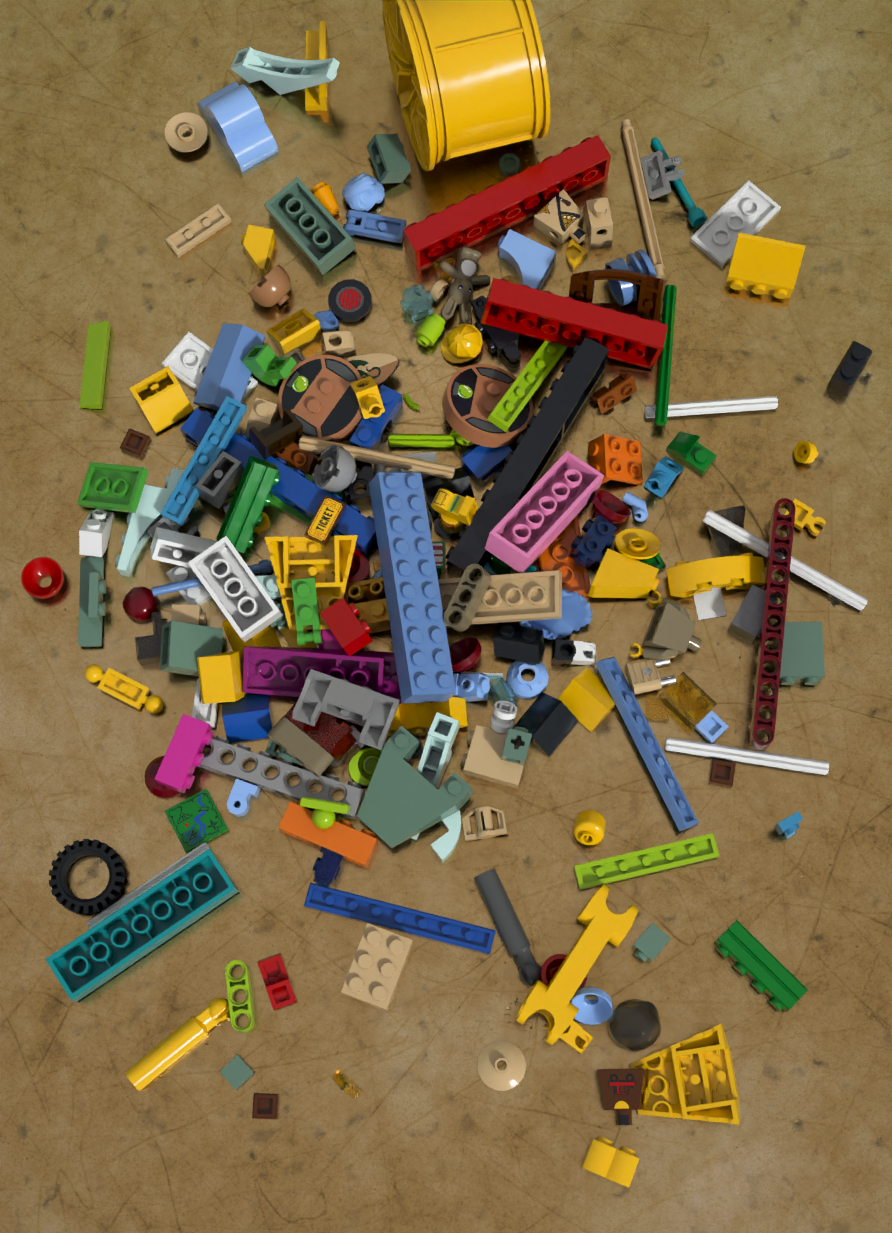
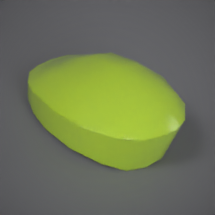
(363, 764)

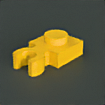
(804, 518)

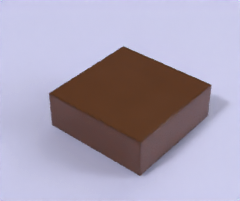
(135, 443)
(722, 773)
(265, 1106)

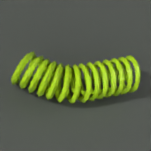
(409, 402)

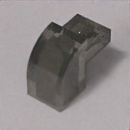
(149, 647)

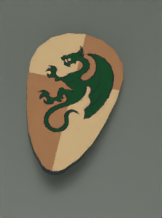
(376, 365)

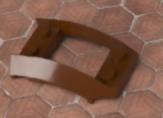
(650, 292)

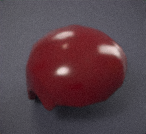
(140, 604)

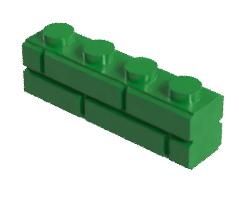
(248, 503)
(760, 966)

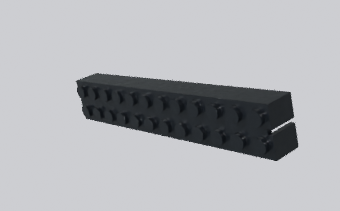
(531, 454)

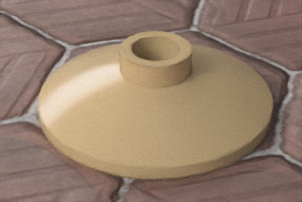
(185, 124)
(501, 1079)

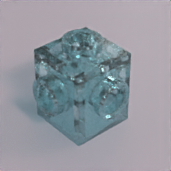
(417, 302)

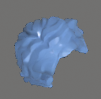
(575, 614)

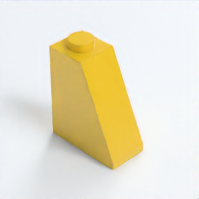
(623, 578)

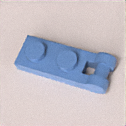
(375, 226)

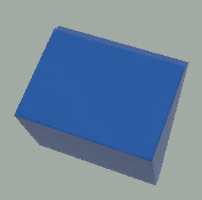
(247, 718)

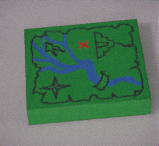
(196, 820)

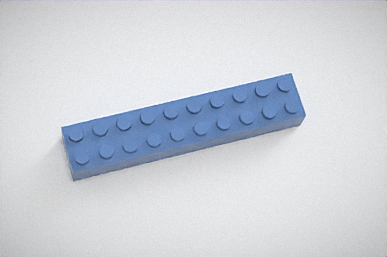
(411, 588)

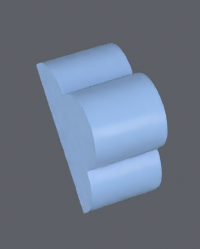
(239, 125)

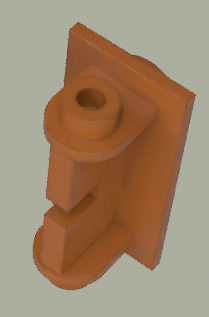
(621, 388)
(297, 457)

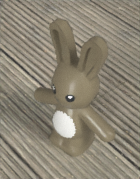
(461, 289)

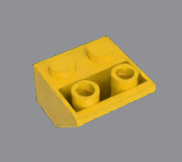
(161, 399)

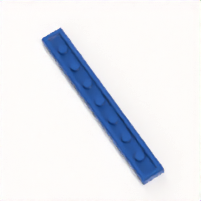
(400, 918)

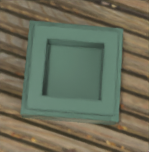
(237, 1072)

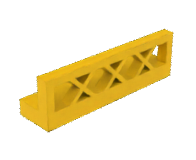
(317, 50)

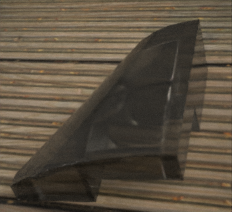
(722, 543)

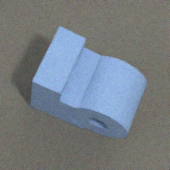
(239, 797)

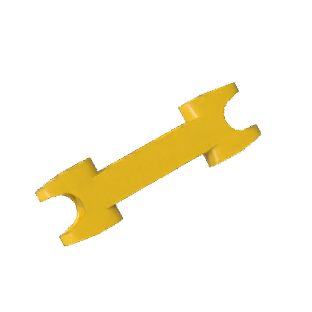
(554, 999)

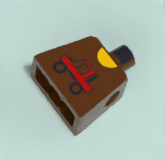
(623, 1091)

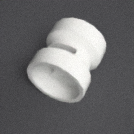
(503, 715)

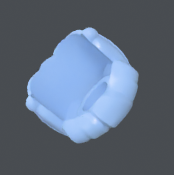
(363, 192)

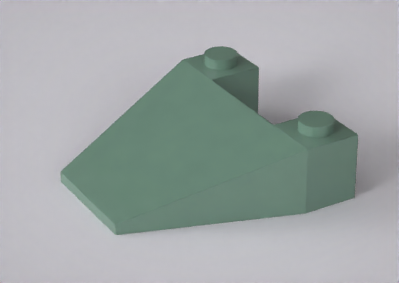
(403, 801)

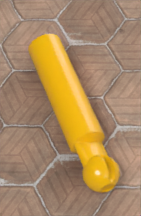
(177, 1044)

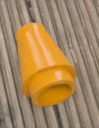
(326, 197)

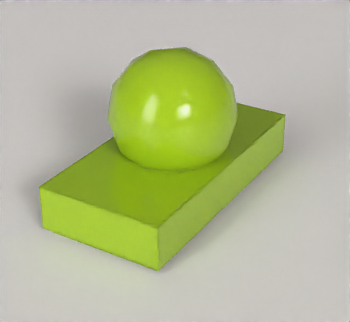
(324, 815)

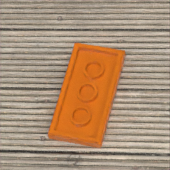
(557, 558)

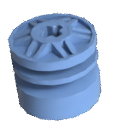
(624, 291)

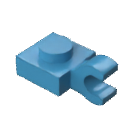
(789, 825)

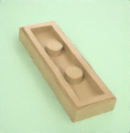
(198, 230)

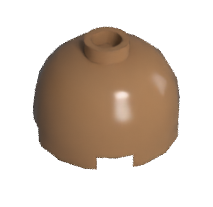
(272, 288)

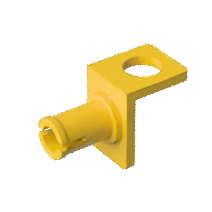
(368, 397)

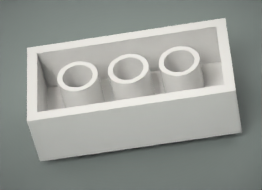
(235, 589)

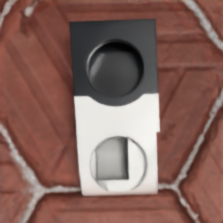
(573, 653)

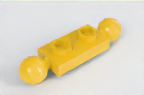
(124, 688)

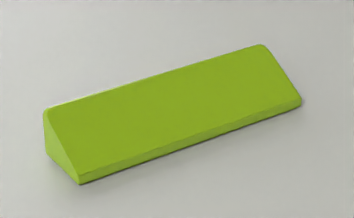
(95, 365)

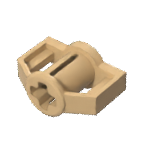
(484, 823)

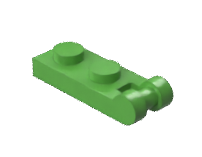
(306, 610)

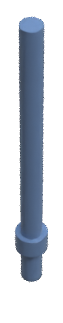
(264, 567)

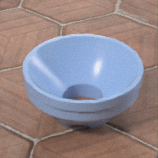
(527, 689)
(592, 1011)

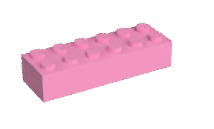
(544, 512)

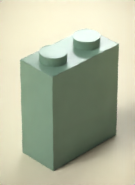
(184, 643)
(802, 653)

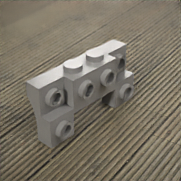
(349, 703)

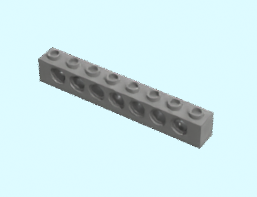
(279, 784)

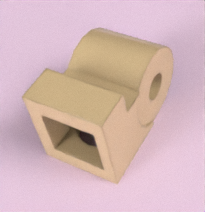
(337, 343)

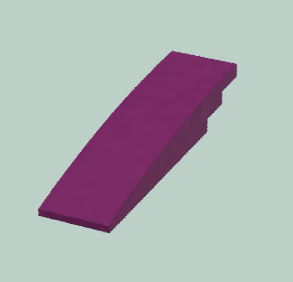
(285, 669)

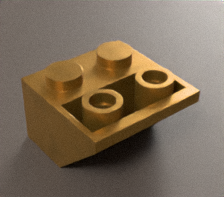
(370, 602)

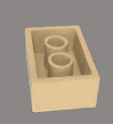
(377, 967)

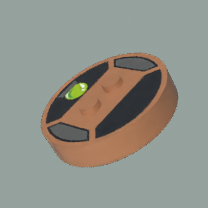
(322, 397)
(471, 399)

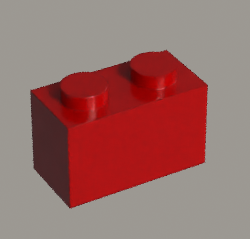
(346, 626)

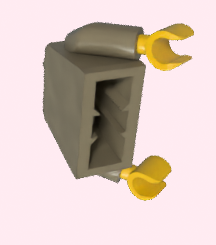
(668, 631)

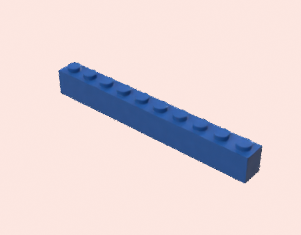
(292, 485)

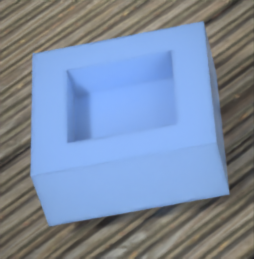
(711, 727)

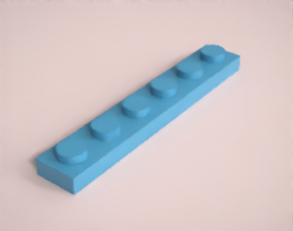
(208, 451)

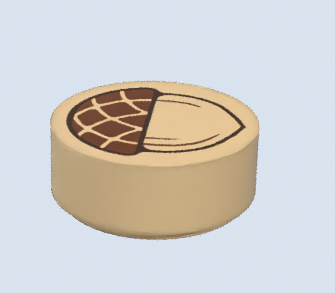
(439, 290)

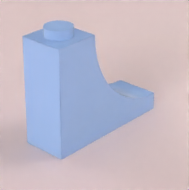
(527, 257)

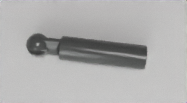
(508, 925)

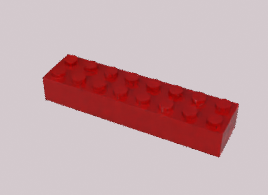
(570, 321)

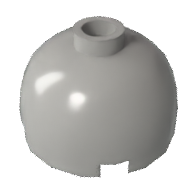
(336, 469)

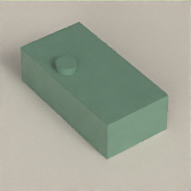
(310, 226)

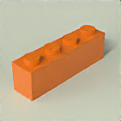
(339, 838)

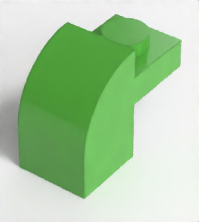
(267, 366)

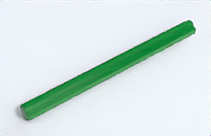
(665, 357)

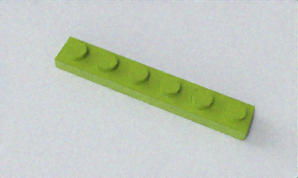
(526, 384)
(646, 861)

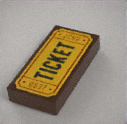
(325, 520)

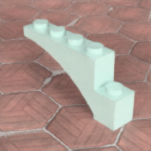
(283, 73)
(147, 514)
(437, 750)

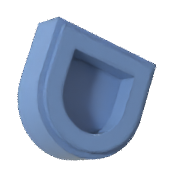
(327, 321)

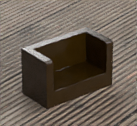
(277, 435)

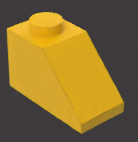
(258, 247)

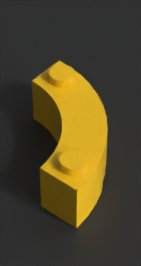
(730, 572)

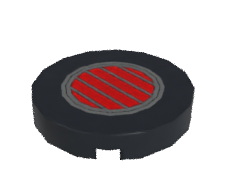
(350, 300)

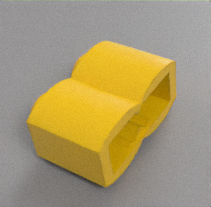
(610, 1162)

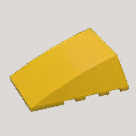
(302, 559)
(692, 1080)

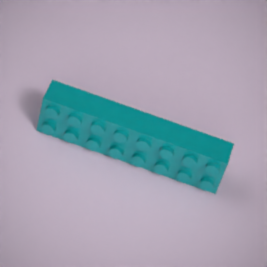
(141, 925)

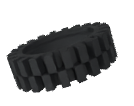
(68, 857)

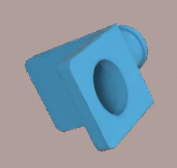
(663, 476)

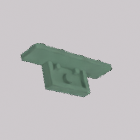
(91, 601)

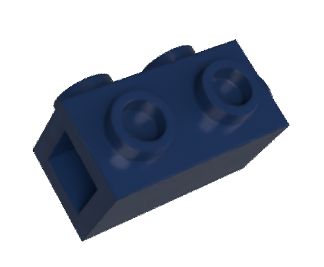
(589, 547)

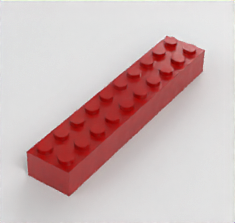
(505, 202)

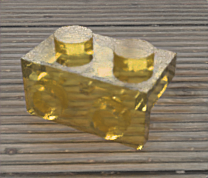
(687, 700)

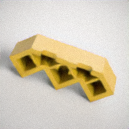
(419, 716)

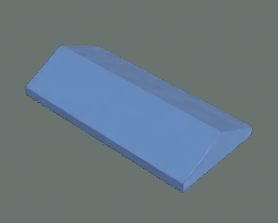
(225, 370)

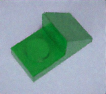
(687, 449)

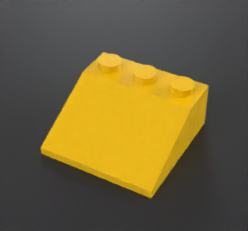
(764, 265)

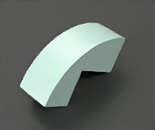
(447, 843)

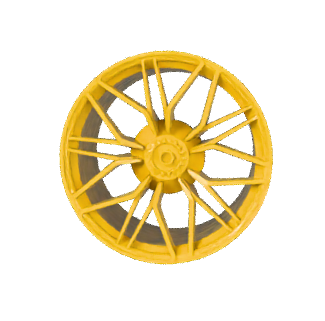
(467, 74)

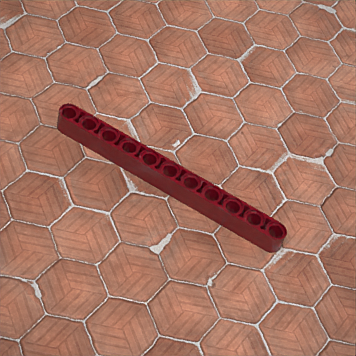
(770, 633)

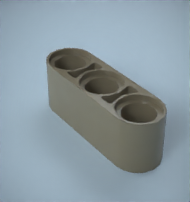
(465, 586)
(300, 746)

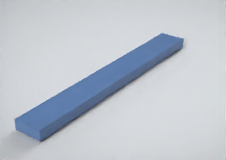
(647, 744)

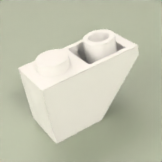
(95, 533)

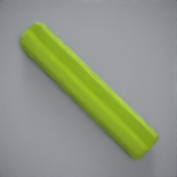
(421, 440)

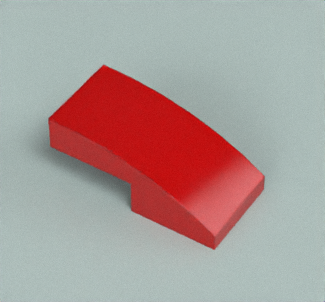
(276, 981)

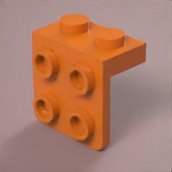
(616, 458)

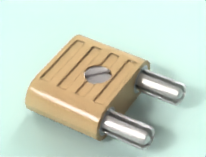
(645, 676)

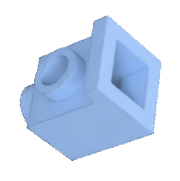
(472, 687)

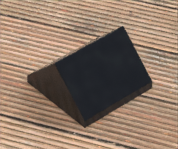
(458, 484)
(547, 722)

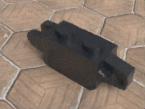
(500, 341)

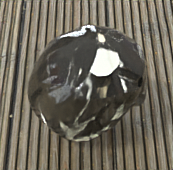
(635, 1024)

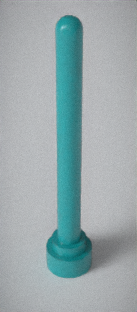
(695, 215)

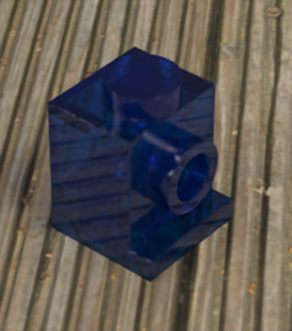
(327, 867)

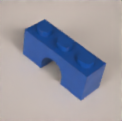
(370, 430)

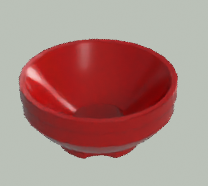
(35, 570)

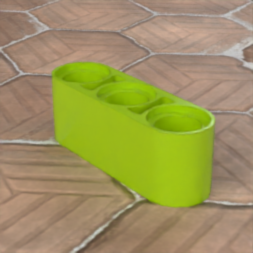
(233, 986)

